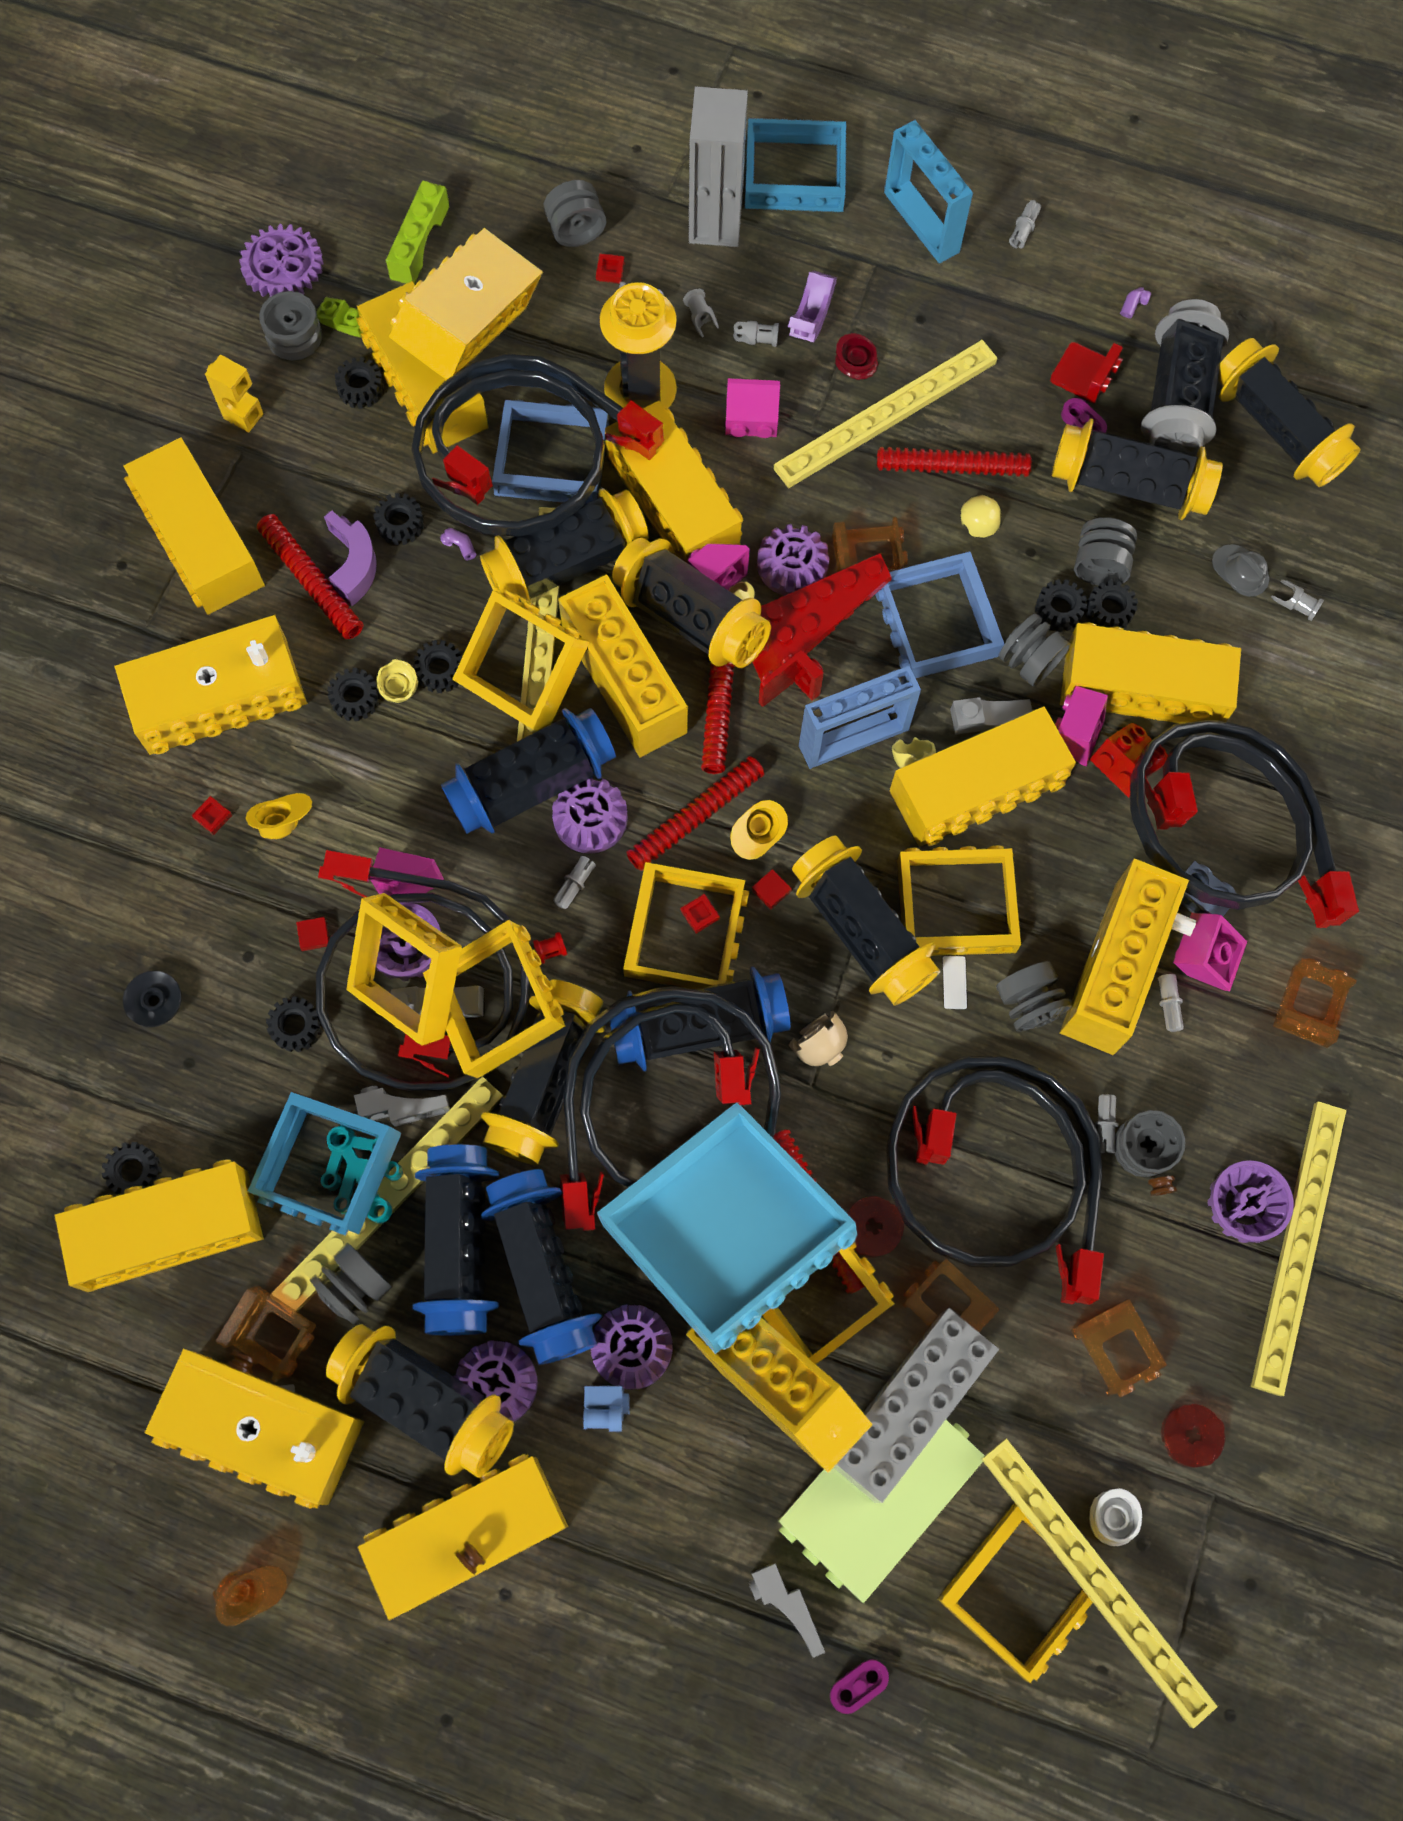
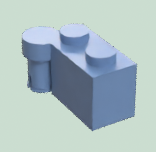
(605, 1407)

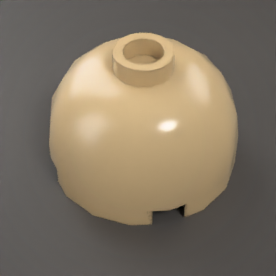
(821, 1041)

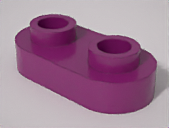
(1083, 412)
(860, 1688)

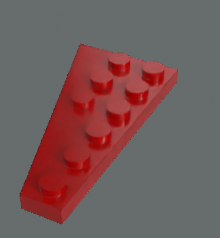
(814, 611)

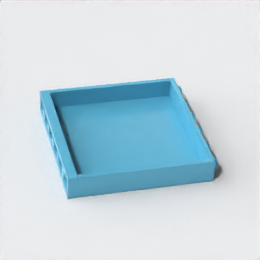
(728, 1226)

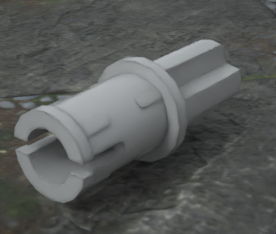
(1025, 224)
(574, 882)
(1171, 1002)
(1107, 1122)

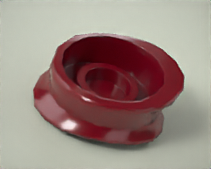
(856, 356)

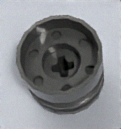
(1105, 551)
(1029, 646)
(1035, 1000)
(1155, 1129)
(350, 1284)

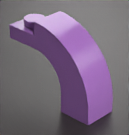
(813, 307)
(358, 571)

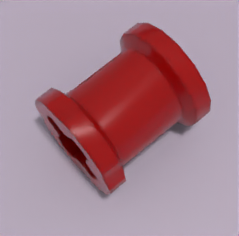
(550, 947)

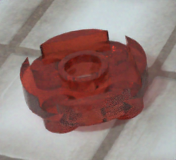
(882, 1212)
(1210, 1430)

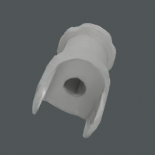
(700, 311)
(756, 333)
(1300, 601)

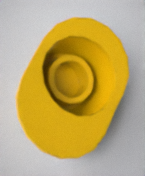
(279, 816)
(758, 829)

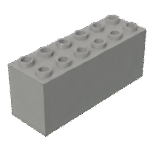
(717, 165)
(915, 1404)

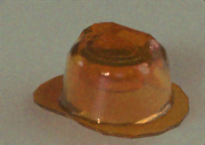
(248, 1593)

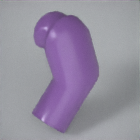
(1132, 299)
(462, 540)

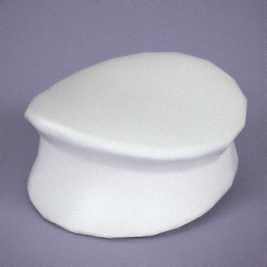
(1115, 1517)

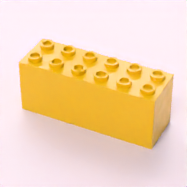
(410, 376)
(676, 489)
(192, 526)
(625, 666)
(1153, 673)
(982, 777)
(158, 1226)
(790, 1392)
(496, 1517)

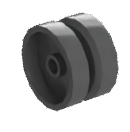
(574, 213)
(290, 325)

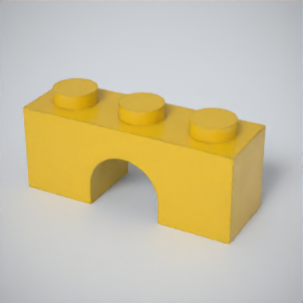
(230, 386)

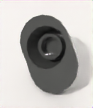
(1241, 569)

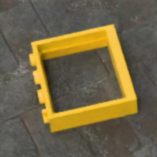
(559, 678)
(966, 855)
(691, 879)
(444, 956)
(457, 1027)
(880, 1292)
(1055, 1639)

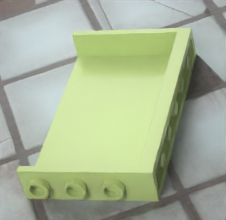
(865, 1538)

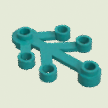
(354, 1171)

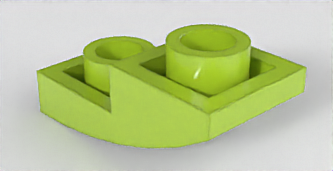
(339, 316)

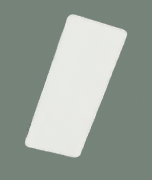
(954, 982)

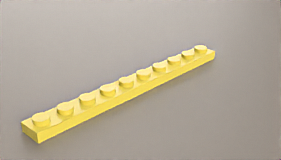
(885, 414)
(538, 652)
(449, 1130)
(1298, 1250)
(1099, 1584)

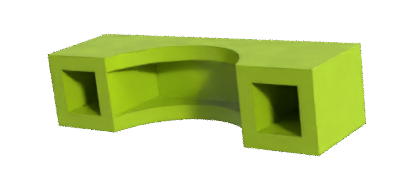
(407, 251)

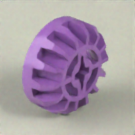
(788, 571)
(596, 831)
(391, 943)
(1272, 1195)
(609, 1364)
(525, 1385)

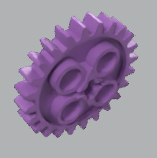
(281, 261)

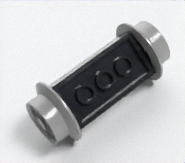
(1186, 377)

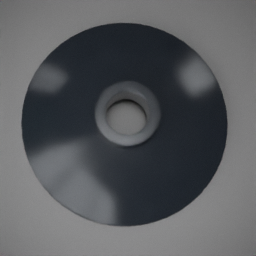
(143, 989)

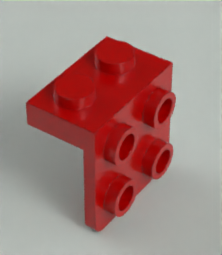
(1086, 371)
(794, 669)
(1121, 752)

